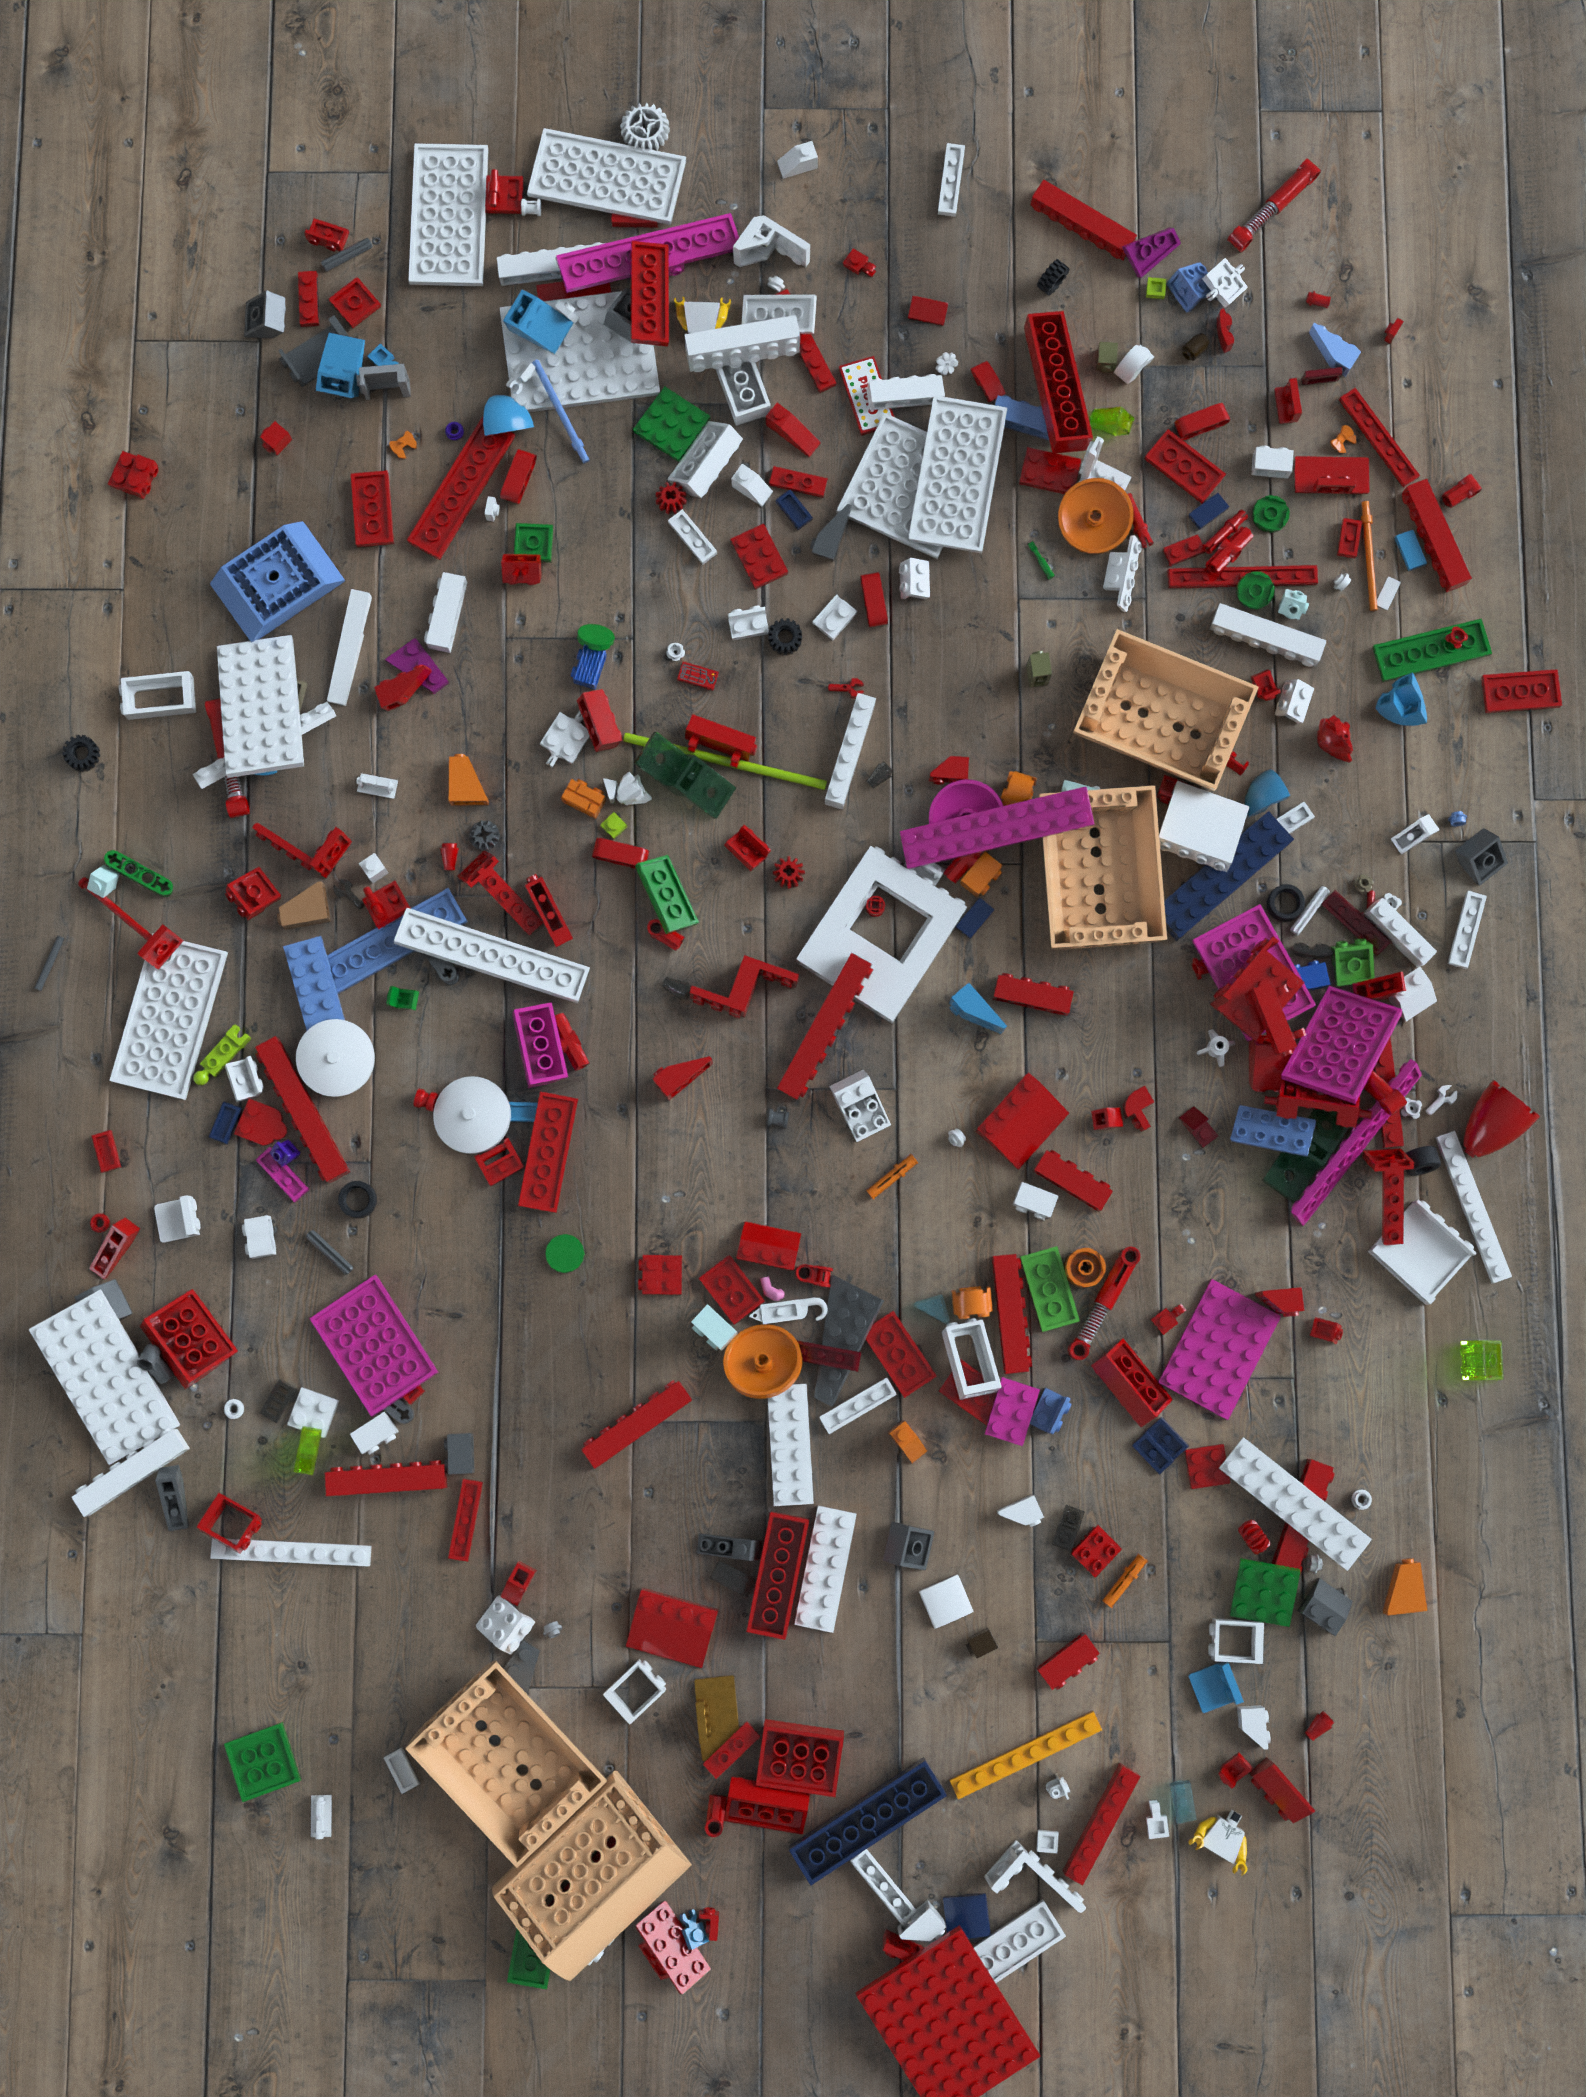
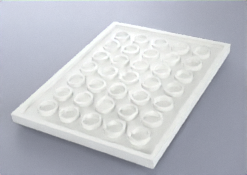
(589, 364)

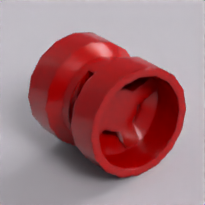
(875, 910)
(426, 1100)

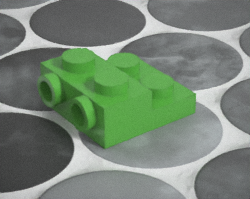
(1352, 962)

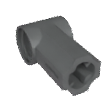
(152, 1362)

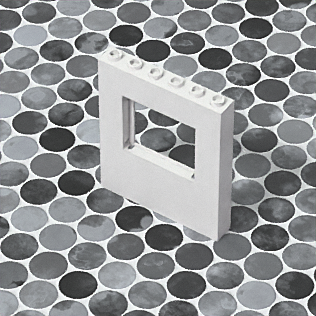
(891, 979)

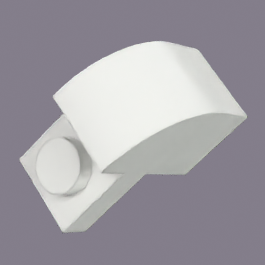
(1133, 363)

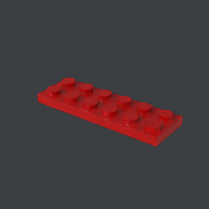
(649, 293)
(548, 1152)

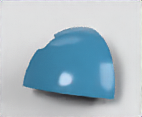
(505, 415)
(1403, 703)
(1264, 792)

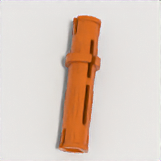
(910, 1162)
(1125, 1580)

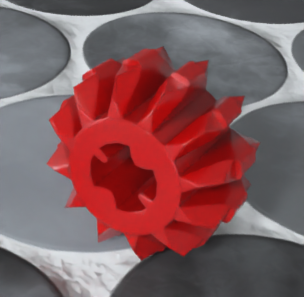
(671, 504)
(781, 876)
(1254, 1536)

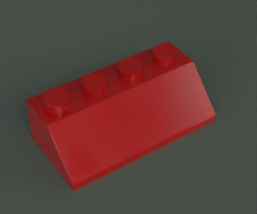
(1132, 1383)
(766, 1806)

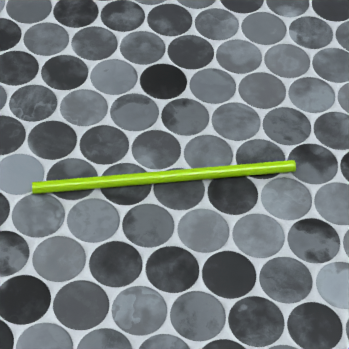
(743, 765)

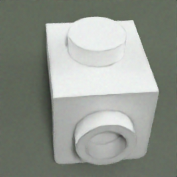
(567, 310)

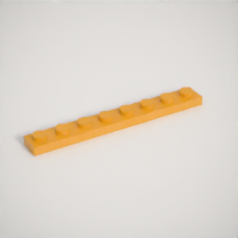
(1025, 1755)

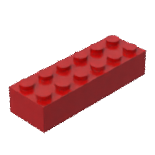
(777, 1575)

